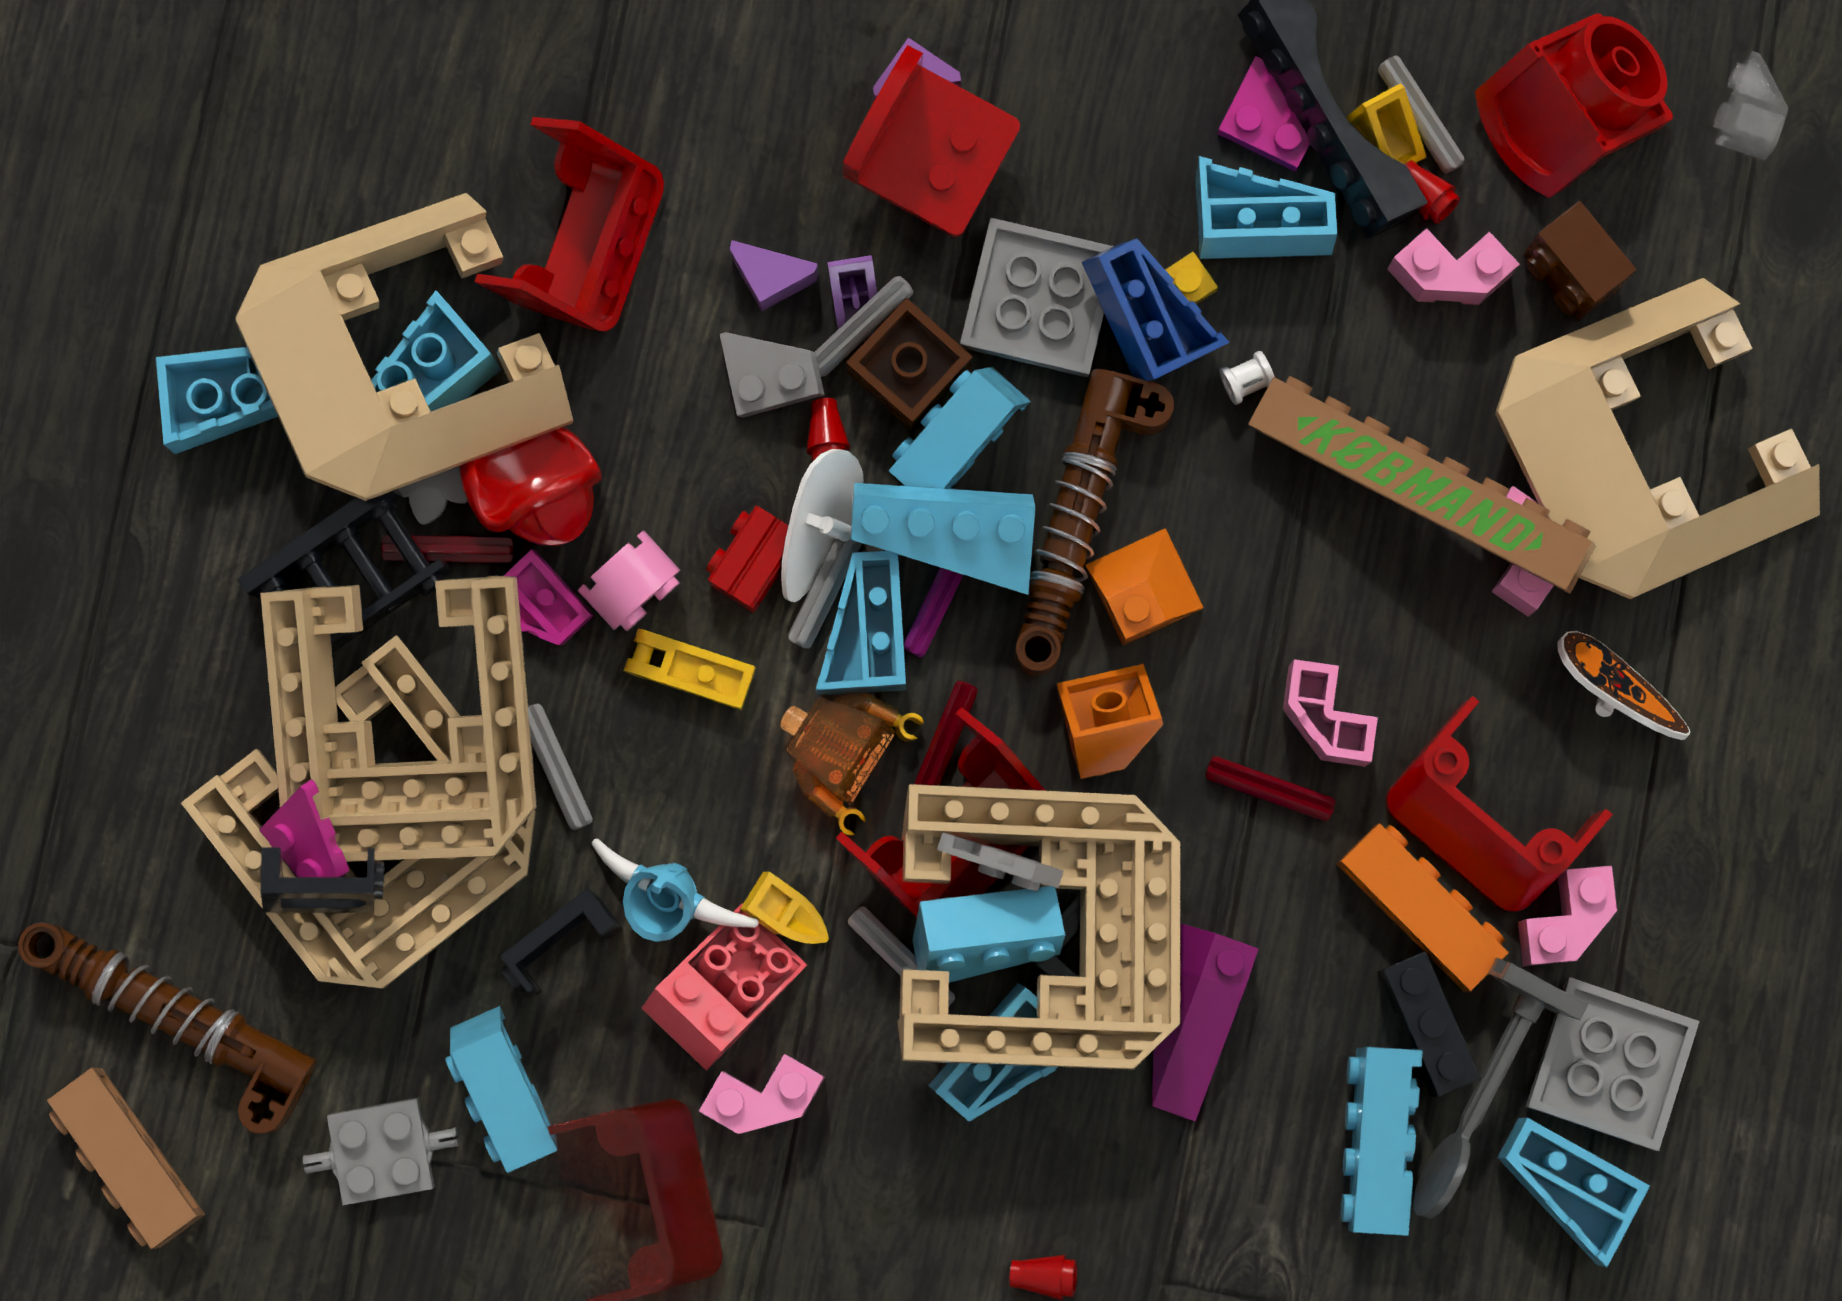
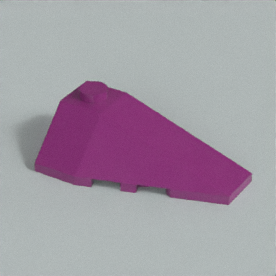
(1211, 988)

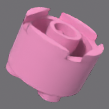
(630, 582)

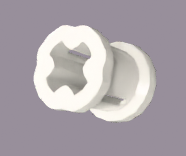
(1246, 377)

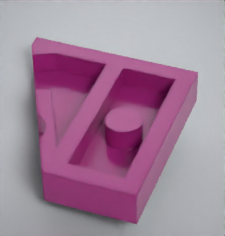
(1263, 120)
(546, 601)
(304, 839)

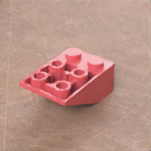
(722, 989)

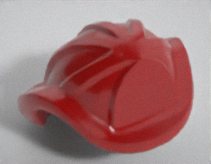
(534, 488)

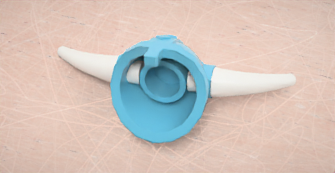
(664, 898)

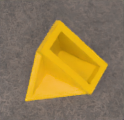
(1390, 125)

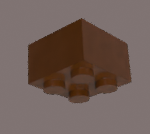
(1578, 262)
(908, 364)

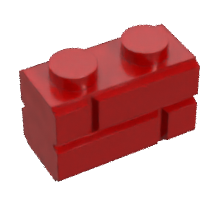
(752, 559)

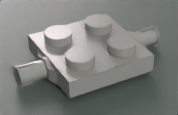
(381, 1151)

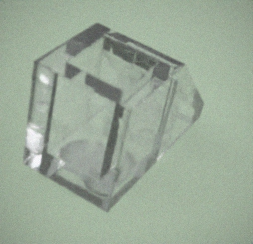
(1754, 112)

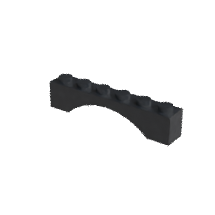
(1372, 183)

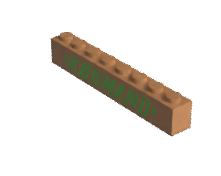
(1422, 484)

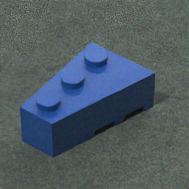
(1148, 312)

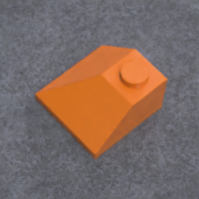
(1144, 586)
(1109, 718)

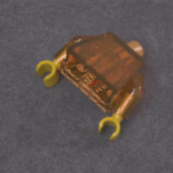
(840, 746)

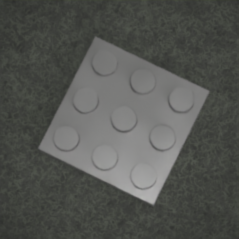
(1034, 299)
(1614, 1065)

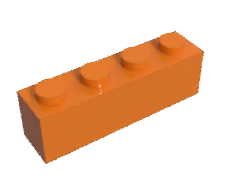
(1423, 907)

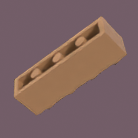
(124, 1158)

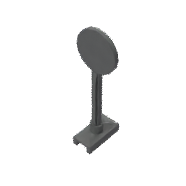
(1450, 1159)

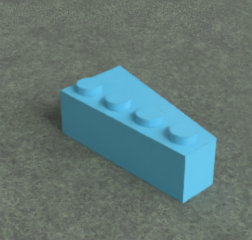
(440, 356)
(209, 396)
(950, 528)
(1380, 1140)

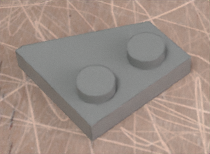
(769, 374)
(997, 862)

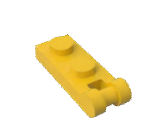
(691, 669)

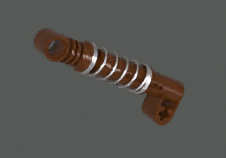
(1087, 470)
(218, 1034)

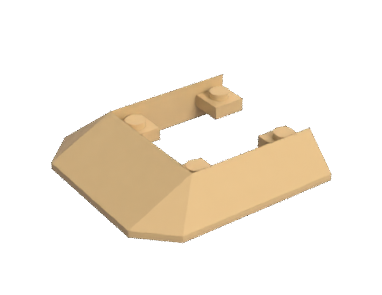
(321, 388)
(1583, 470)
(403, 807)
(421, 897)
(1128, 928)

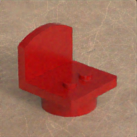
(1573, 101)
(929, 146)

